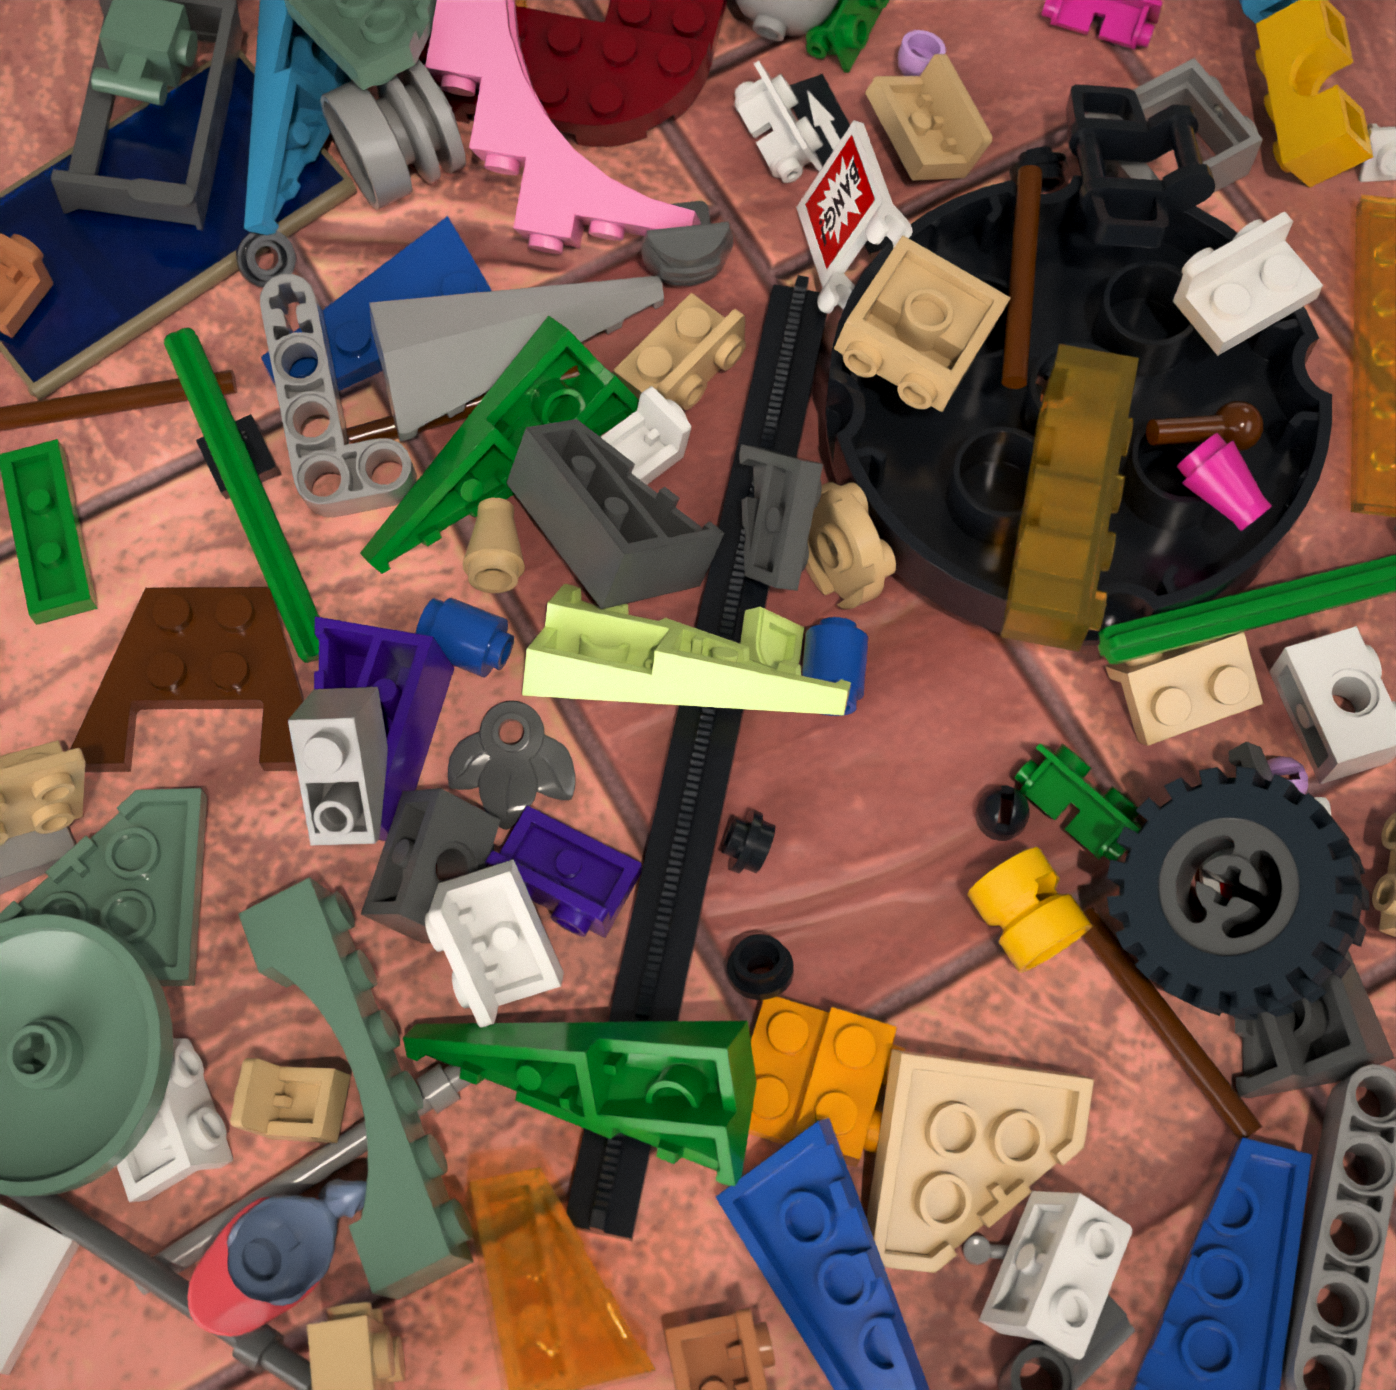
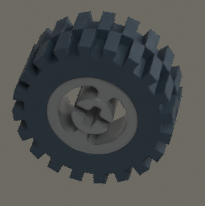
(1203, 959)

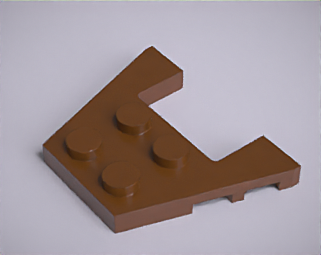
(195, 654)

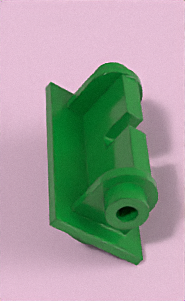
(845, 31)
(1062, 782)

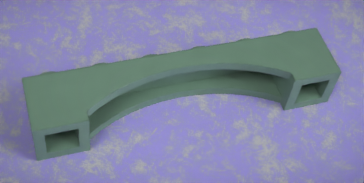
(408, 1222)

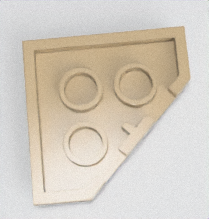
(964, 1149)

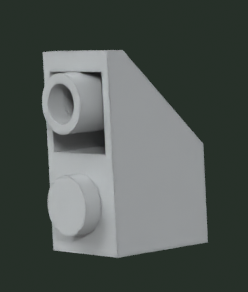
(341, 764)

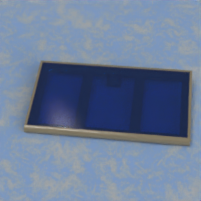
(131, 272)

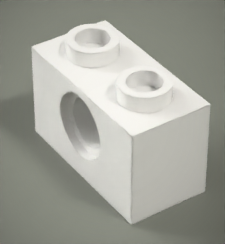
(1334, 739)

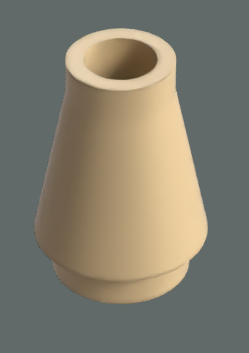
(494, 549)

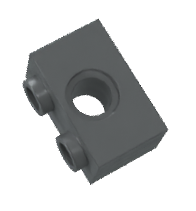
(426, 831)

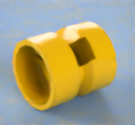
(1028, 908)

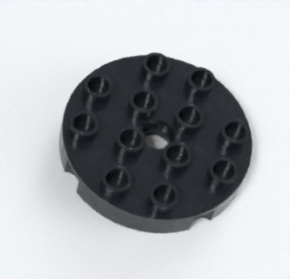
(955, 480)

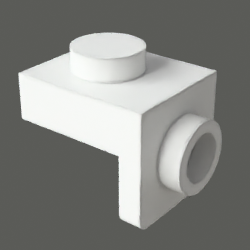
(652, 435)

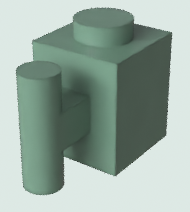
(145, 49)

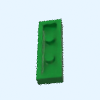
(47, 532)

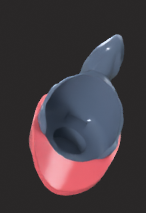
(269, 1258)

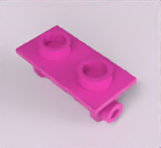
(1122, 22)

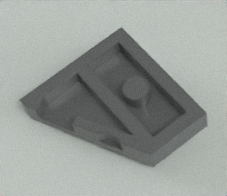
(779, 515)

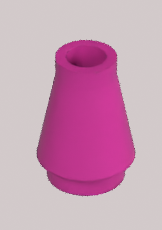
(1224, 481)

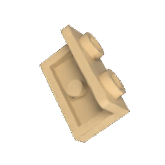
(931, 121)
(1188, 687)

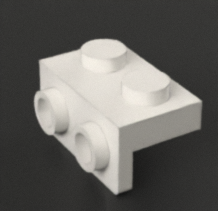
(492, 940)

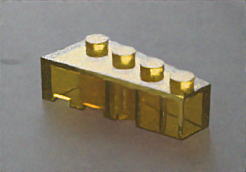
(1070, 499)

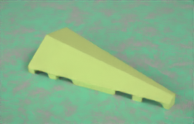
(645, 660)

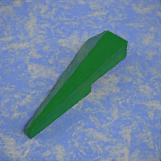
(484, 447)
(655, 1081)

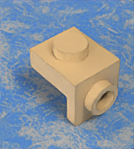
(290, 1101)

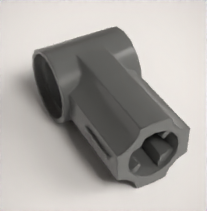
(1070, 1373)

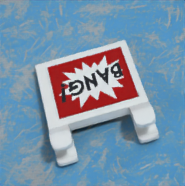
(844, 211)

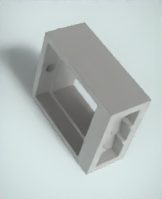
(1220, 123)

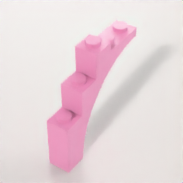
(560, 191)

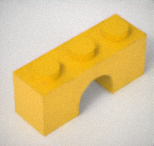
(1314, 130)

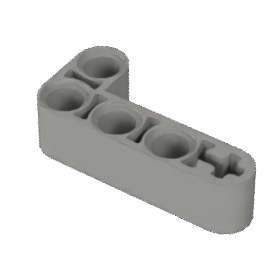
(320, 396)

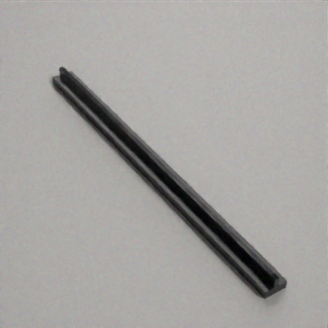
(698, 764)

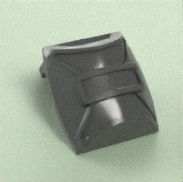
(689, 252)

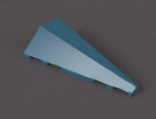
(286, 113)

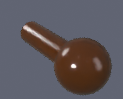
(1232, 421)

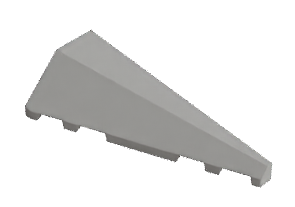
(458, 345)

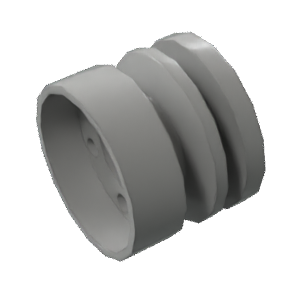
(399, 129)

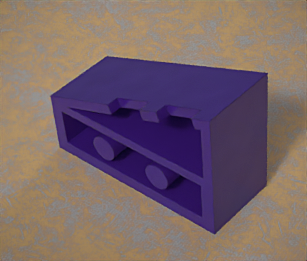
(411, 686)

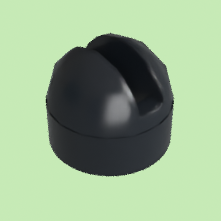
(988, 812)

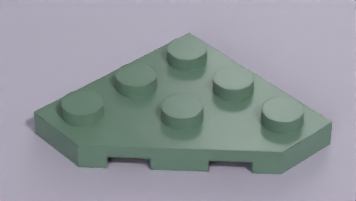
(367, 36)
(136, 880)

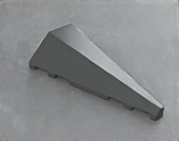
(1321, 1038)

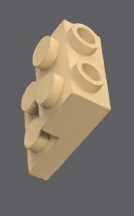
(920, 325)
(354, 1350)

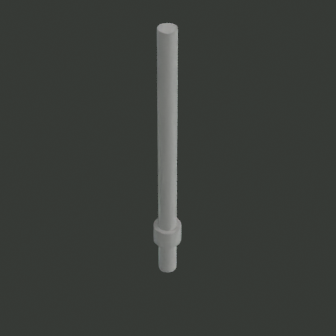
(438, 1090)

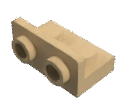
(685, 352)

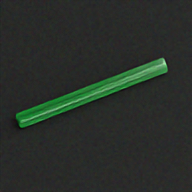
(245, 490)
(1247, 610)

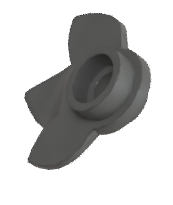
(512, 773)

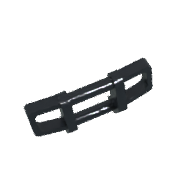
(1129, 208)

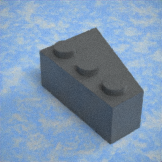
(605, 520)

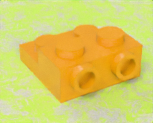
(816, 1069)

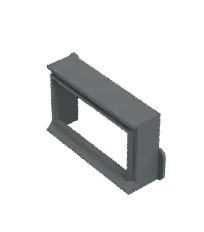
(82, 186)

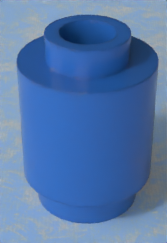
(467, 635)
(837, 652)

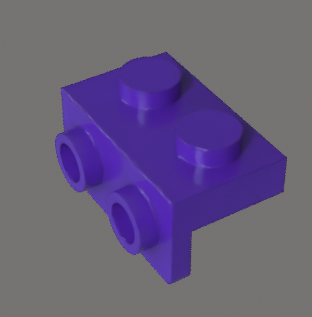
(569, 872)

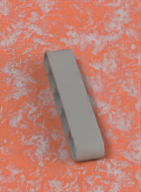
(1365, 1211)

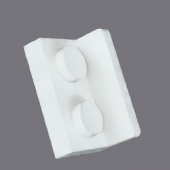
(1245, 284)
(183, 1135)
(1057, 1272)

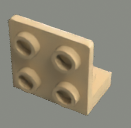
(40, 790)

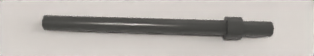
(257, 1349)

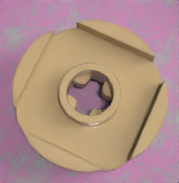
(846, 548)

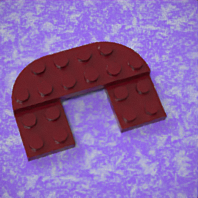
(617, 74)

